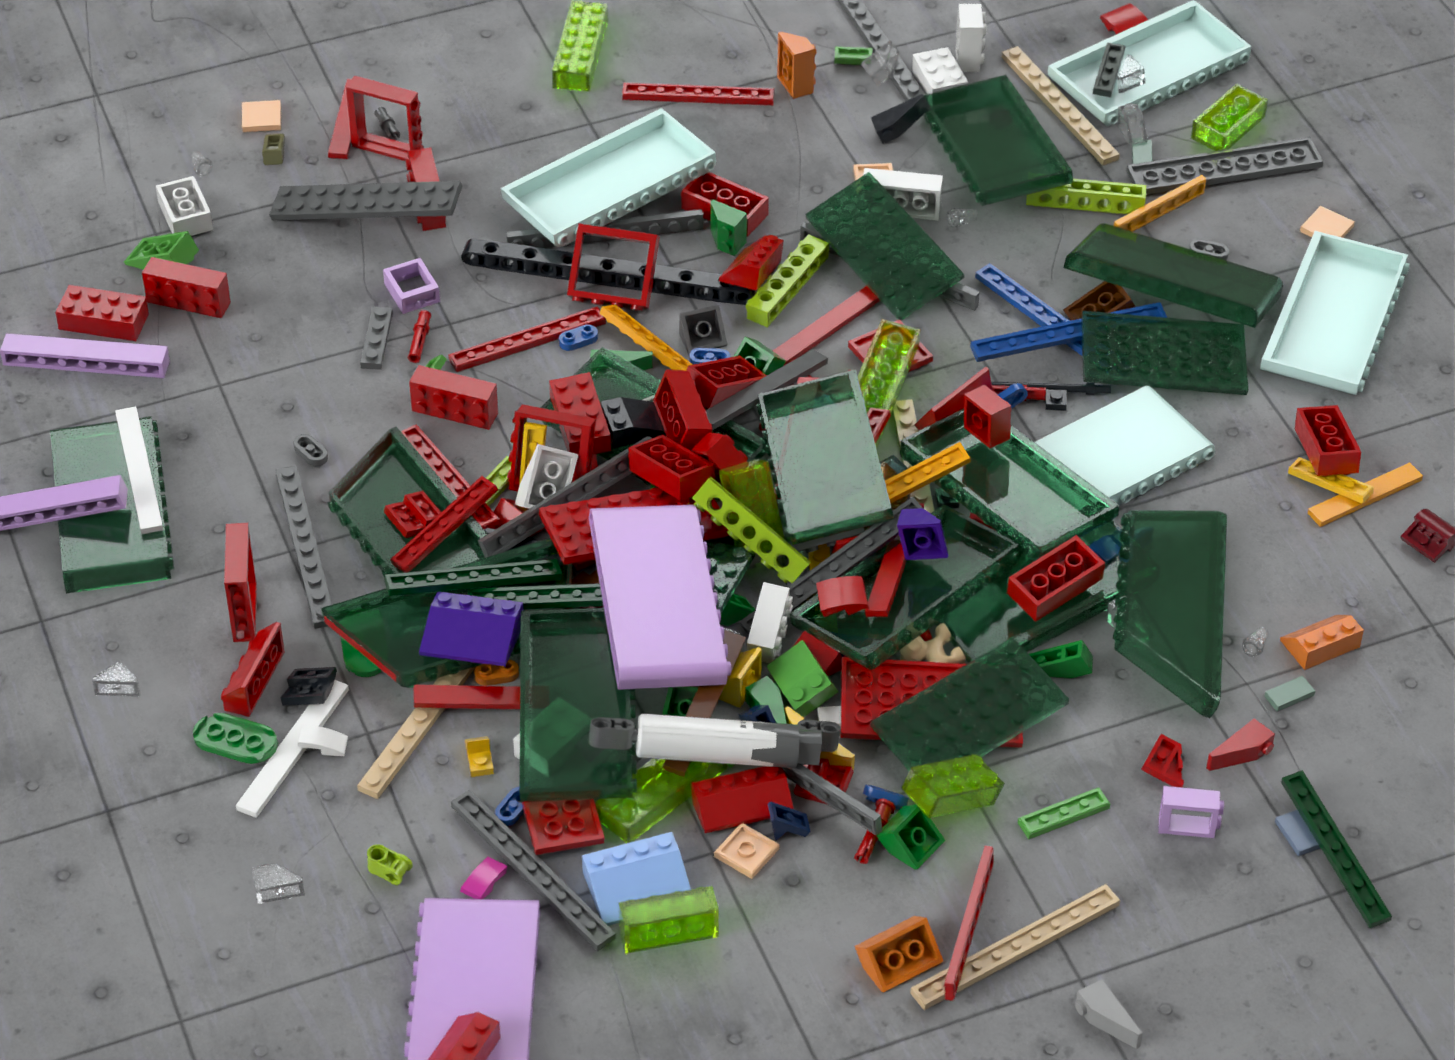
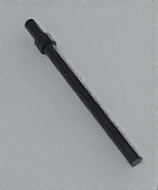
(1088, 388)

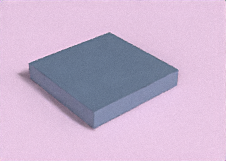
(1297, 832)

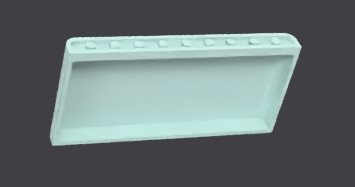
(1174, 49)
(610, 177)
(1336, 313)
(1130, 445)

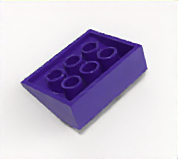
(471, 628)

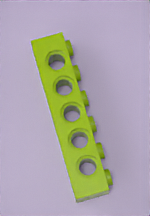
(1092, 196)
(787, 280)
(780, 546)

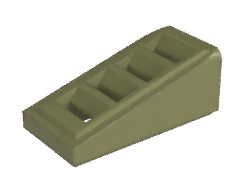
(273, 149)

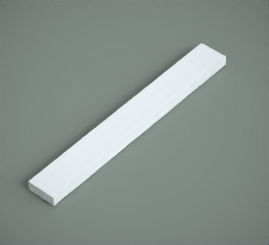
(139, 470)
(287, 754)

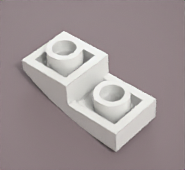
(328, 740)

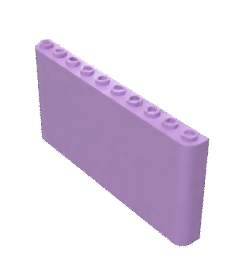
(658, 597)
(473, 961)

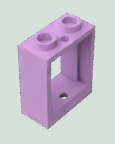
(408, 300)
(1190, 800)

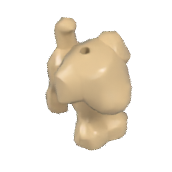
(933, 649)

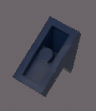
(787, 819)

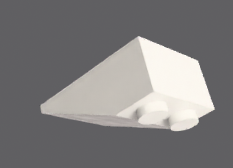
(545, 475)

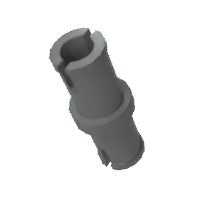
(387, 123)

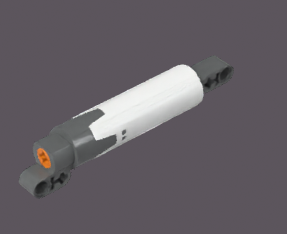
(718, 739)

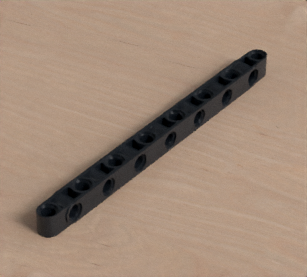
(602, 271)

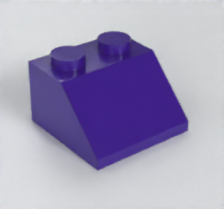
(921, 535)

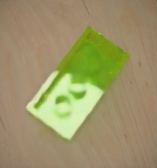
(1229, 118)
(754, 488)
(952, 785)
(668, 919)

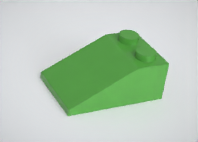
(173, 247)
(802, 679)

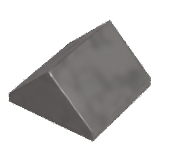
(702, 328)

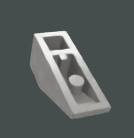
(1105, 1012)

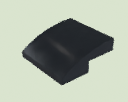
(309, 686)

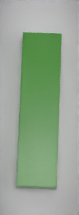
(1063, 813)

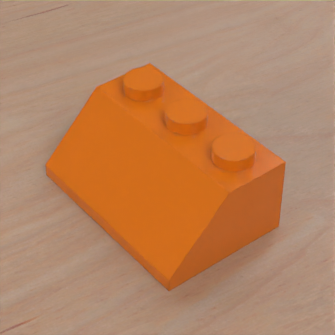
(796, 64)
(1324, 640)
(899, 953)

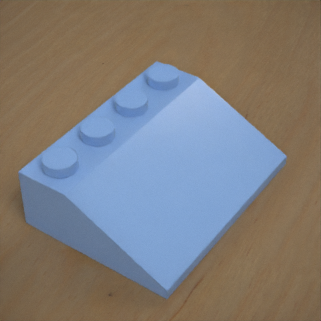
(633, 873)

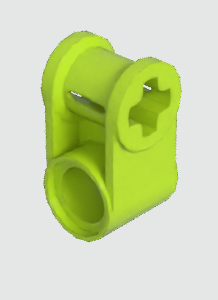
(387, 863)

